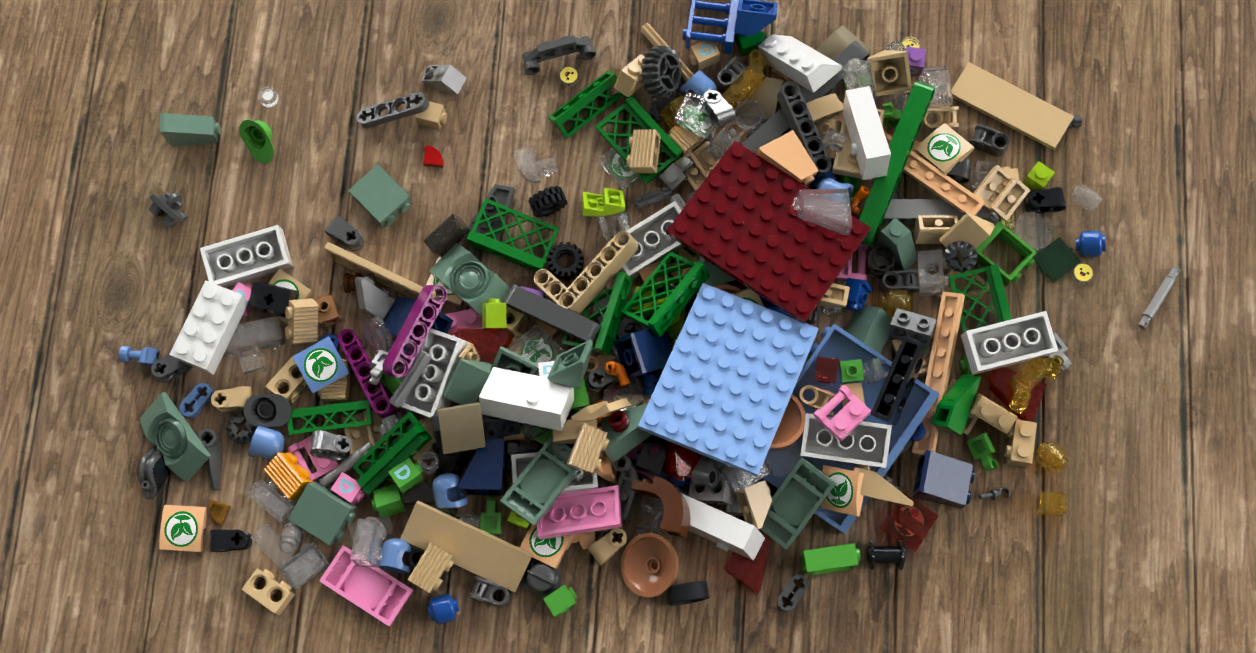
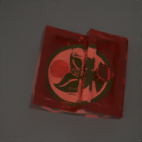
(909, 523)

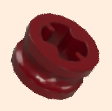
(618, 416)

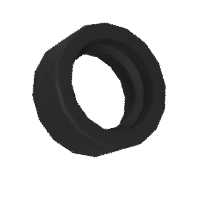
(688, 593)

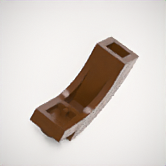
(676, 509)

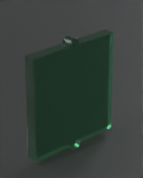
(1056, 260)

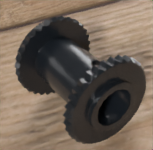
(886, 554)

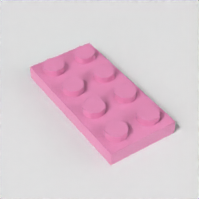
(582, 513)

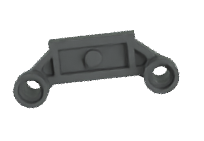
(557, 48)
(627, 495)

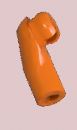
(617, 370)

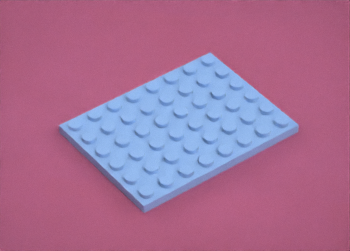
(728, 379)

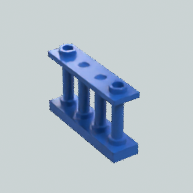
(727, 24)

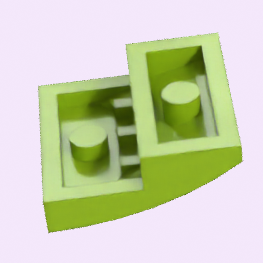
(607, 204)

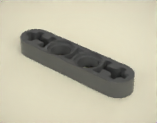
(392, 106)

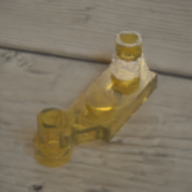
(747, 81)
(1030, 376)

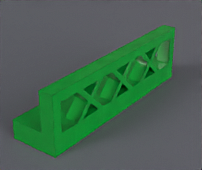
(582, 100)
(330, 410)
(391, 451)
(408, 452)

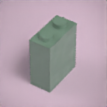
(380, 196)
(322, 513)

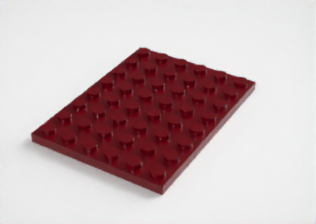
(750, 231)

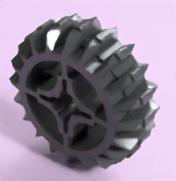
(661, 72)

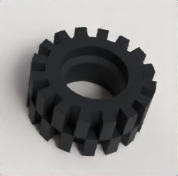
(547, 201)
(565, 249)

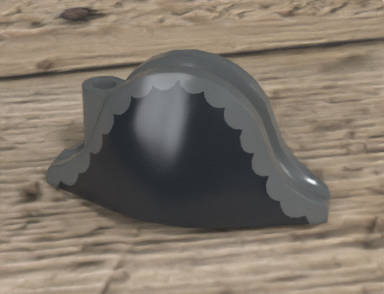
(152, 472)

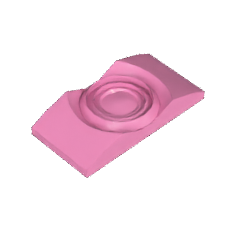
(366, 587)

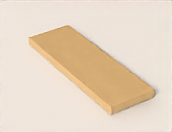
(1011, 106)
(374, 271)
(468, 545)

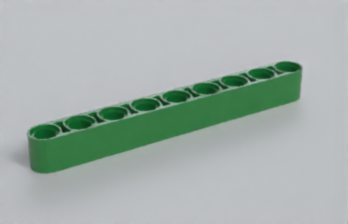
(900, 149)

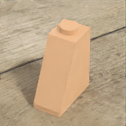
(790, 157)

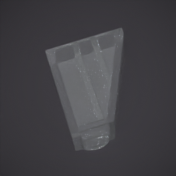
(825, 208)

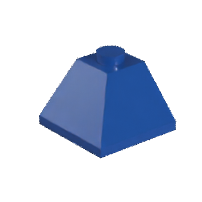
(754, 16)

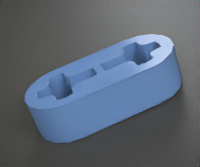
(192, 398)

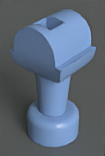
(145, 357)

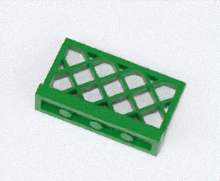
(645, 121)
(505, 251)
(996, 290)
(676, 298)
(612, 315)

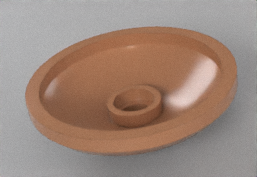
(791, 425)
(639, 565)

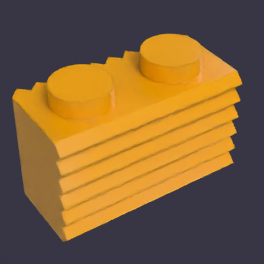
(288, 475)

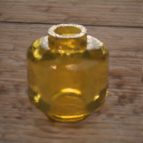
(896, 299)
(1051, 457)

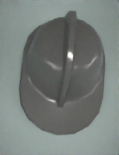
(267, 410)
(540, 578)

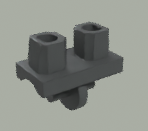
(169, 204)

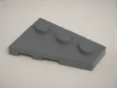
(502, 195)

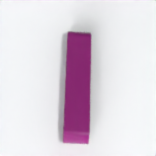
(406, 335)
(360, 367)

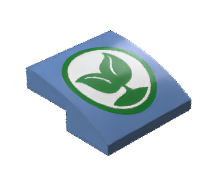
(320, 364)

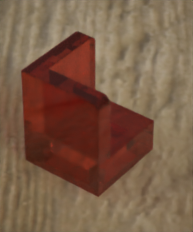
(826, 370)

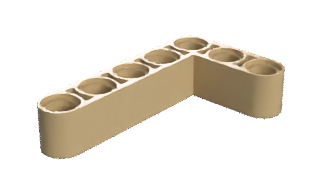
(589, 278)

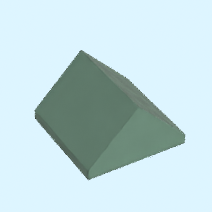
(871, 327)
(511, 361)
(571, 365)
(467, 381)

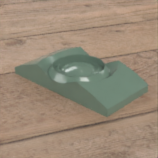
(469, 278)
(174, 438)
(541, 482)
(796, 502)

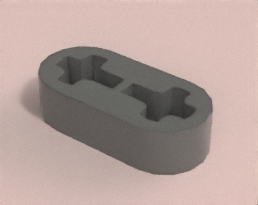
(788, 590)

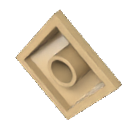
(890, 72)
(968, 229)

